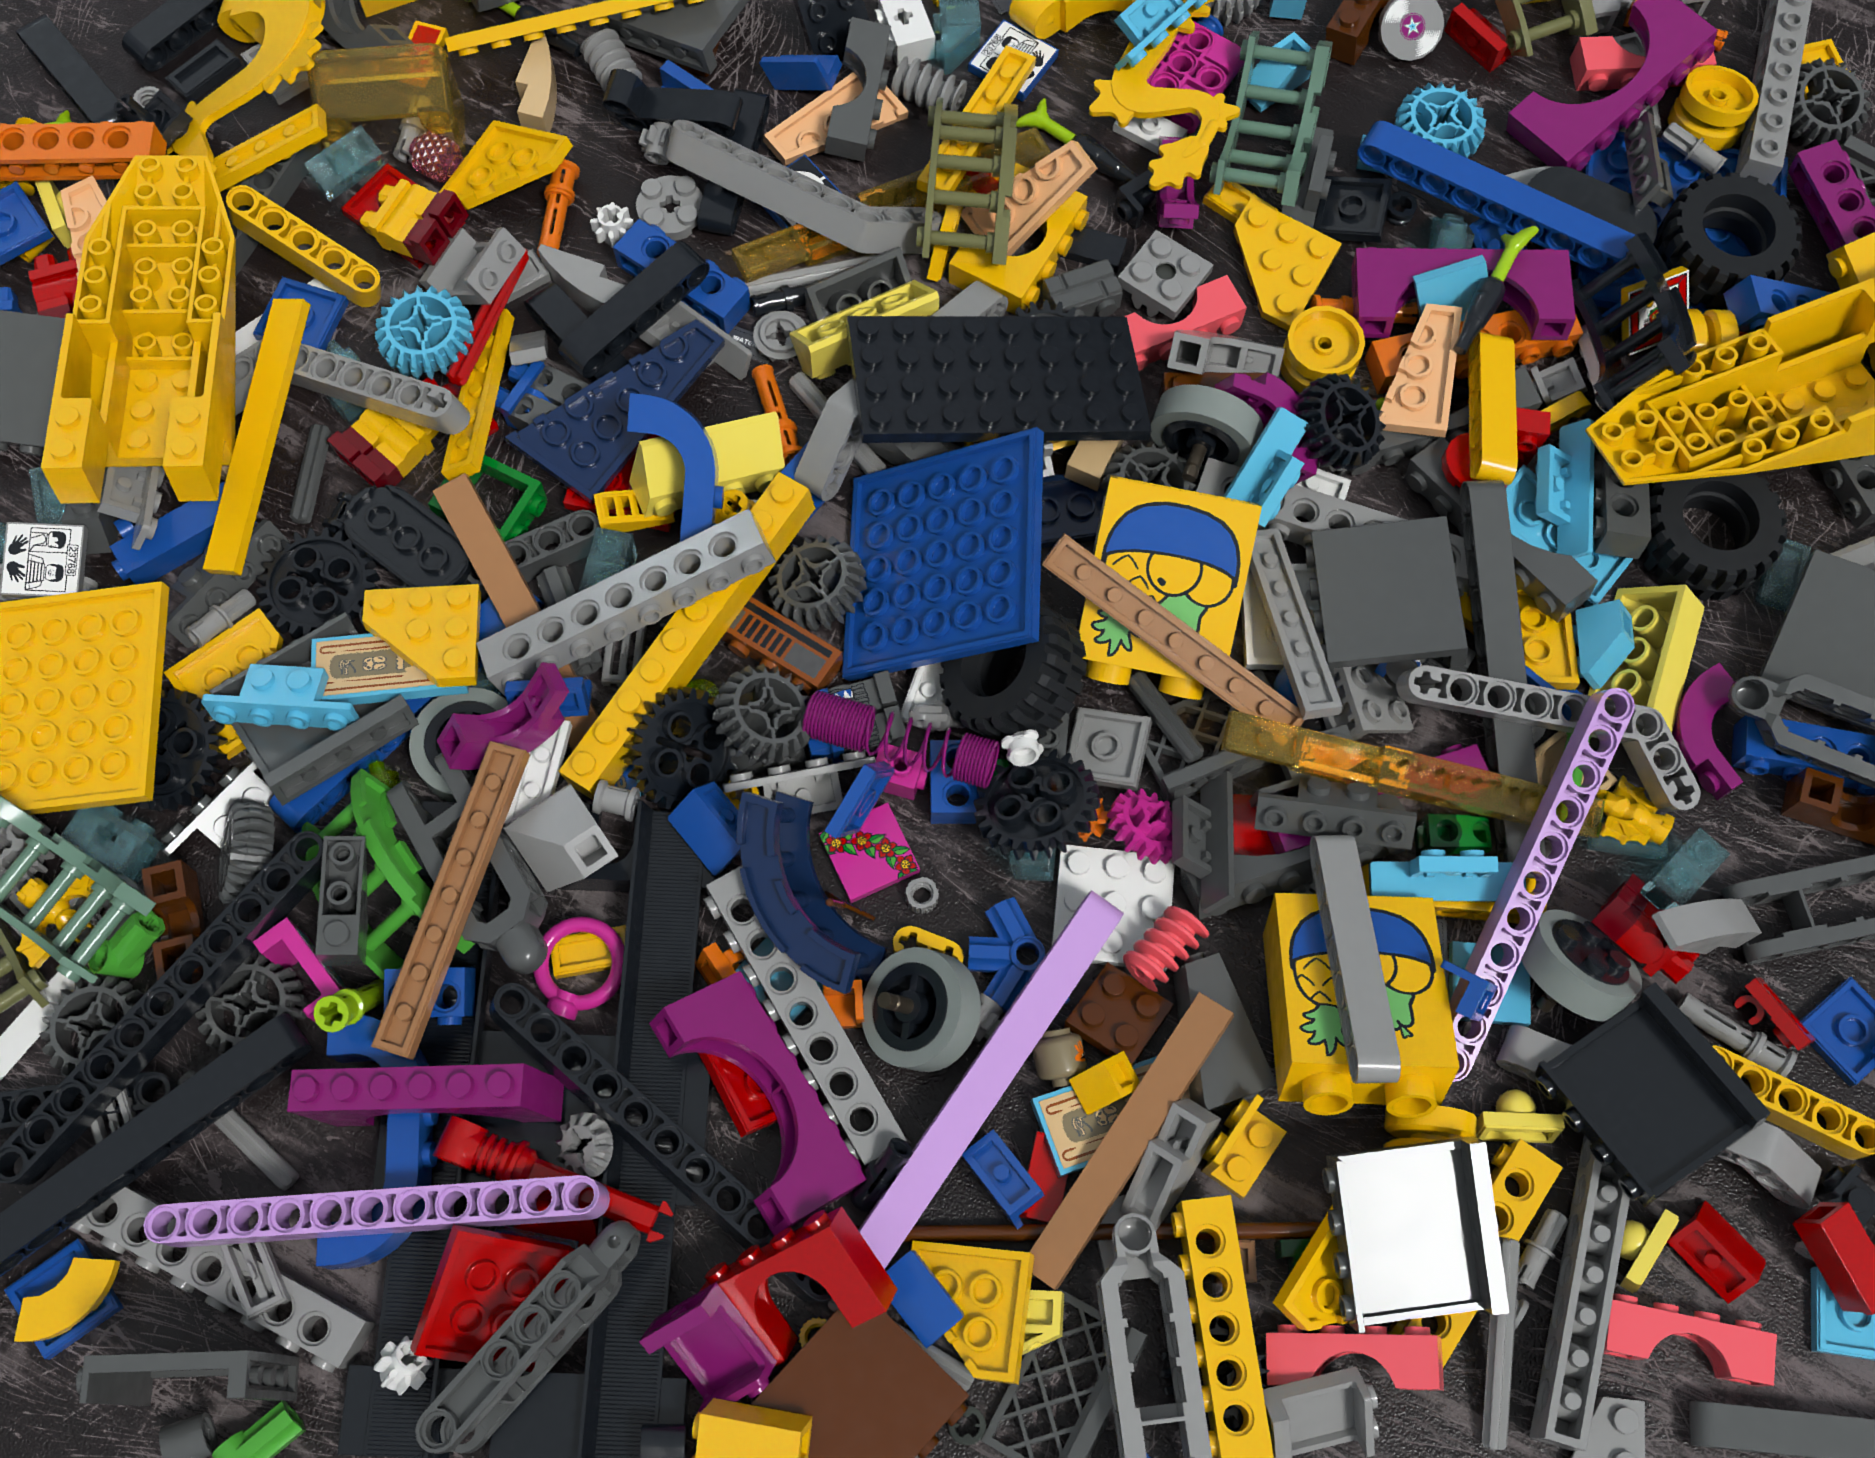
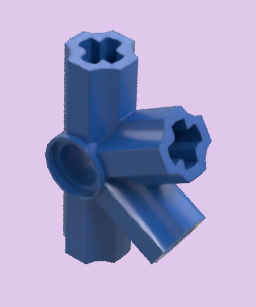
(999, 953)

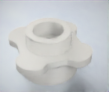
(1022, 747)

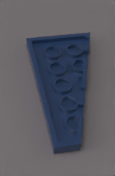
(588, 437)

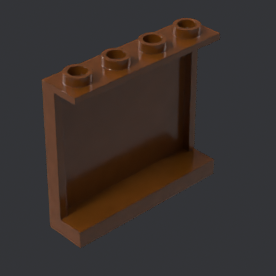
(866, 1391)

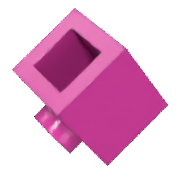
(905, 779)

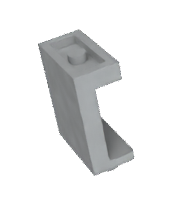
(474, 268)
(1322, 1413)

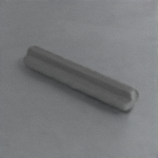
(310, 474)
(1165, 717)

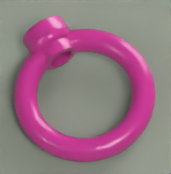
(567, 1003)

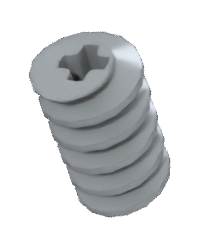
(607, 52)
(925, 88)

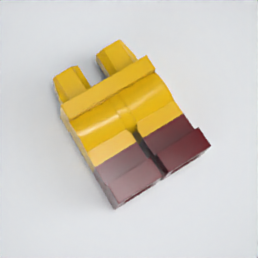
(412, 217)
(382, 447)

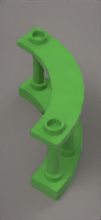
(392, 862)

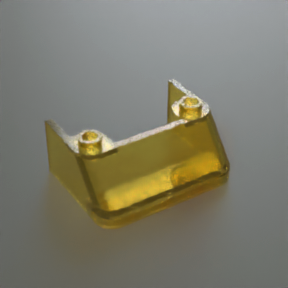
(387, 85)

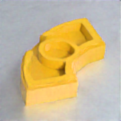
(939, 255)
(68, 1302)

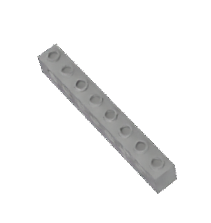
(1776, 82)
(1321, 512)
(628, 600)
(866, 1146)
(1581, 1307)
(346, 1328)

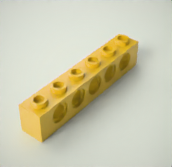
(1535, 1177)
(1217, 1218)

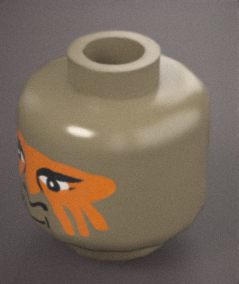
(1059, 1056)

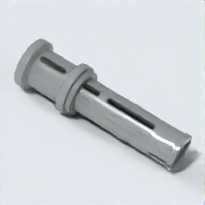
(1749, 1045)

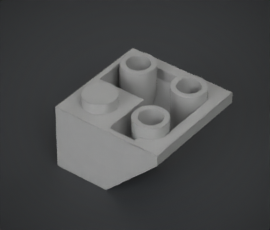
(560, 840)

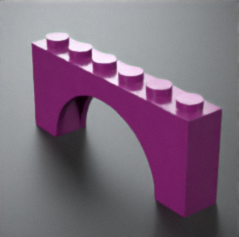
(1570, 133)
(1535, 286)
(733, 1025)
(360, 1094)

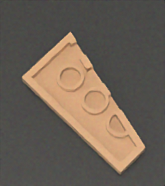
(808, 128)
(1036, 194)
(81, 207)
(1423, 384)

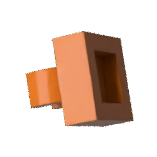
(716, 965)

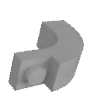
(1221, 353)

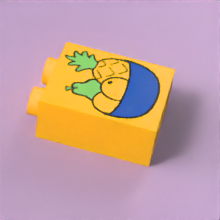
(1183, 553)
(1306, 1019)

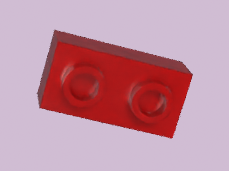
(1532, 432)

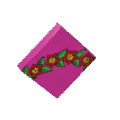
(871, 857)

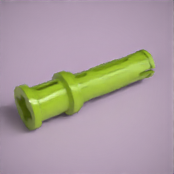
(347, 1006)

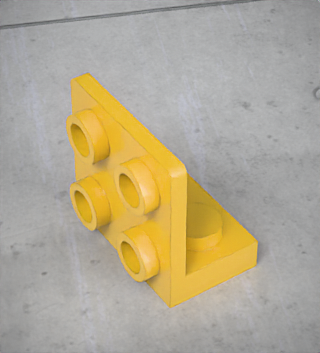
(1244, 1150)

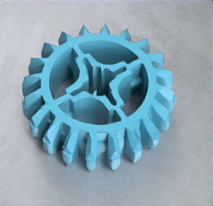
(1443, 118)
(405, 325)

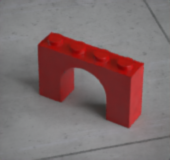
(824, 1249)
(1841, 1254)

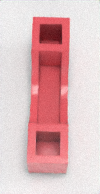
(1605, 65)
(1214, 309)
(1735, 1351)
(1410, 1358)

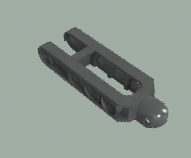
(1764, 701)
(1791, 889)
(514, 930)
(491, 1390)

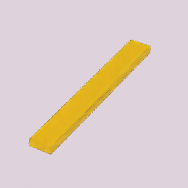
(256, 437)

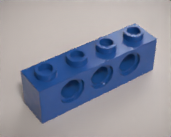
(1760, 298)
(723, 308)
(1757, 759)

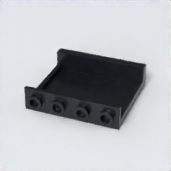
(1651, 1096)

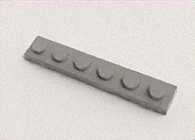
(1293, 627)

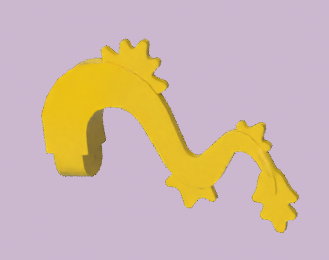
(288, 42)
(1130, 93)

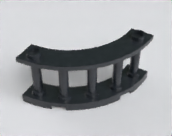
(1672, 320)

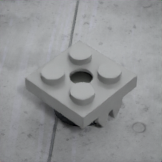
(1164, 276)

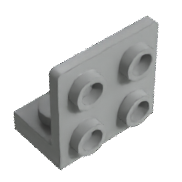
(1368, 703)

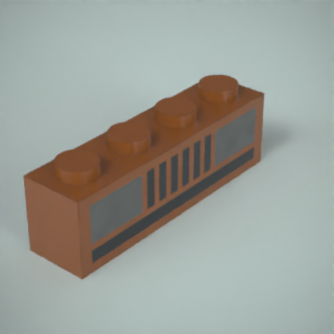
(782, 643)

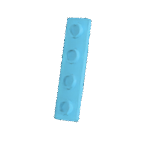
(1147, 23)
(1270, 465)
(1567, 488)
(281, 698)
(1441, 877)

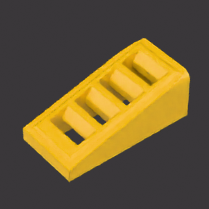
(625, 523)

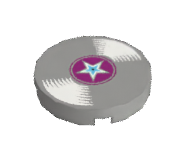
(1410, 28)

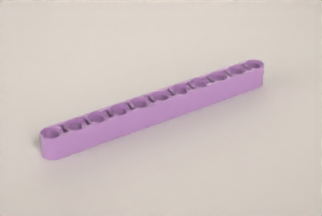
(1544, 869)
(988, 1076)
(356, 1208)

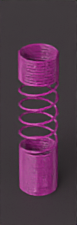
(851, 726)

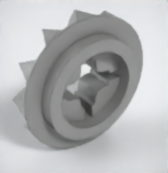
(766, 333)
(597, 1152)

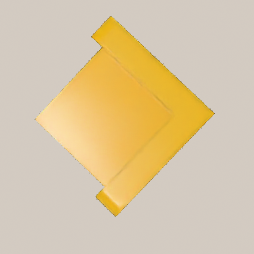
(1105, 1083)

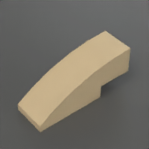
(537, 87)
(1090, 461)

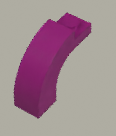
(1176, 206)
(1264, 396)
(520, 724)
(1694, 732)

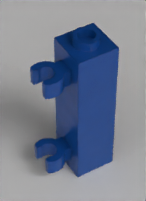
(177, 540)

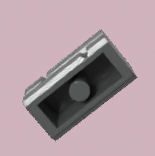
(1089, 289)

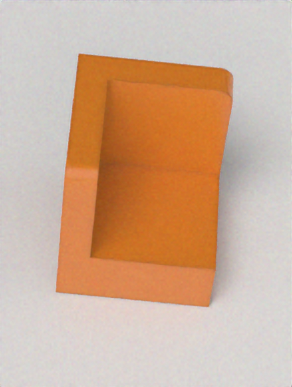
(847, 1007)

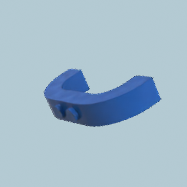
(689, 436)
(407, 1151)

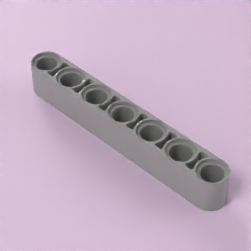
(1354, 960)

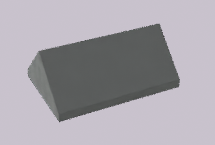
(856, 284)

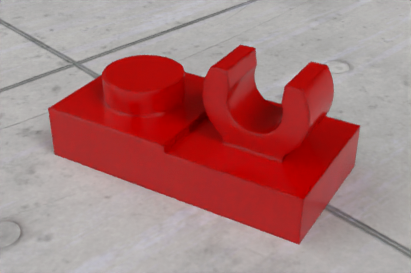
(1788, 1027)

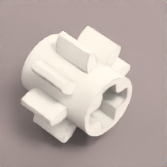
(611, 223)
(401, 1368)

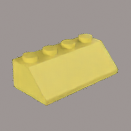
(824, 343)
(747, 457)
(1664, 640)

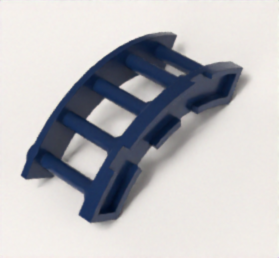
(789, 897)

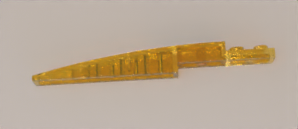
(802, 244)
(1395, 771)

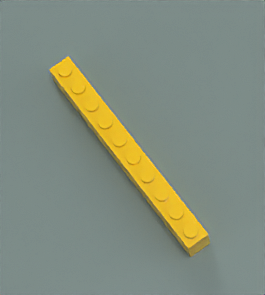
(682, 645)

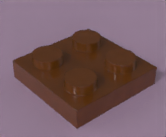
(1119, 1014)

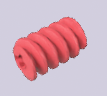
(1162, 945)

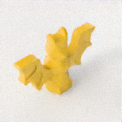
(1633, 815)
(59, 914)

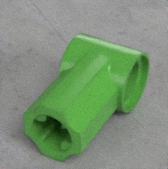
(126, 949)
(265, 1437)

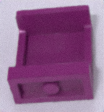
(712, 1346)

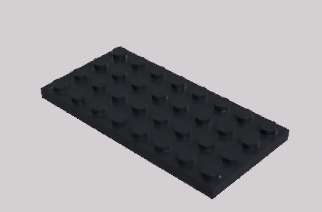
(995, 378)

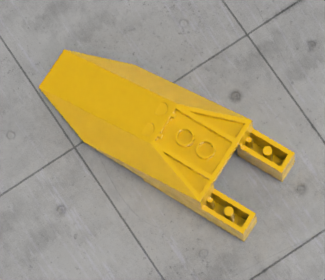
(149, 338)
(1755, 401)

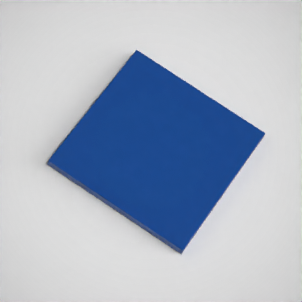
(947, 556)

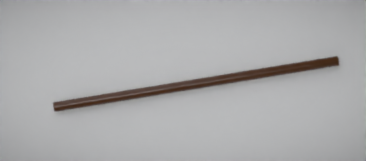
(1032, 1232)

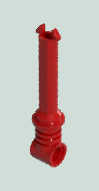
(471, 1147)

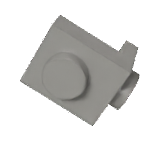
(1558, 381)

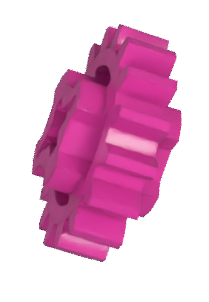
(1143, 825)

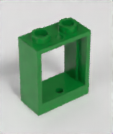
(528, 507)

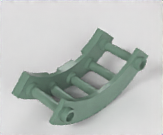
(1300, 135)
(75, 865)

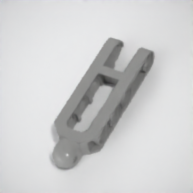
(1139, 1258)

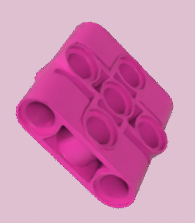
(1199, 63)

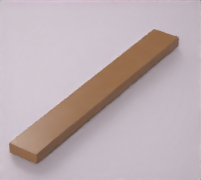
(497, 569)
(1167, 633)
(450, 901)
(1128, 1139)

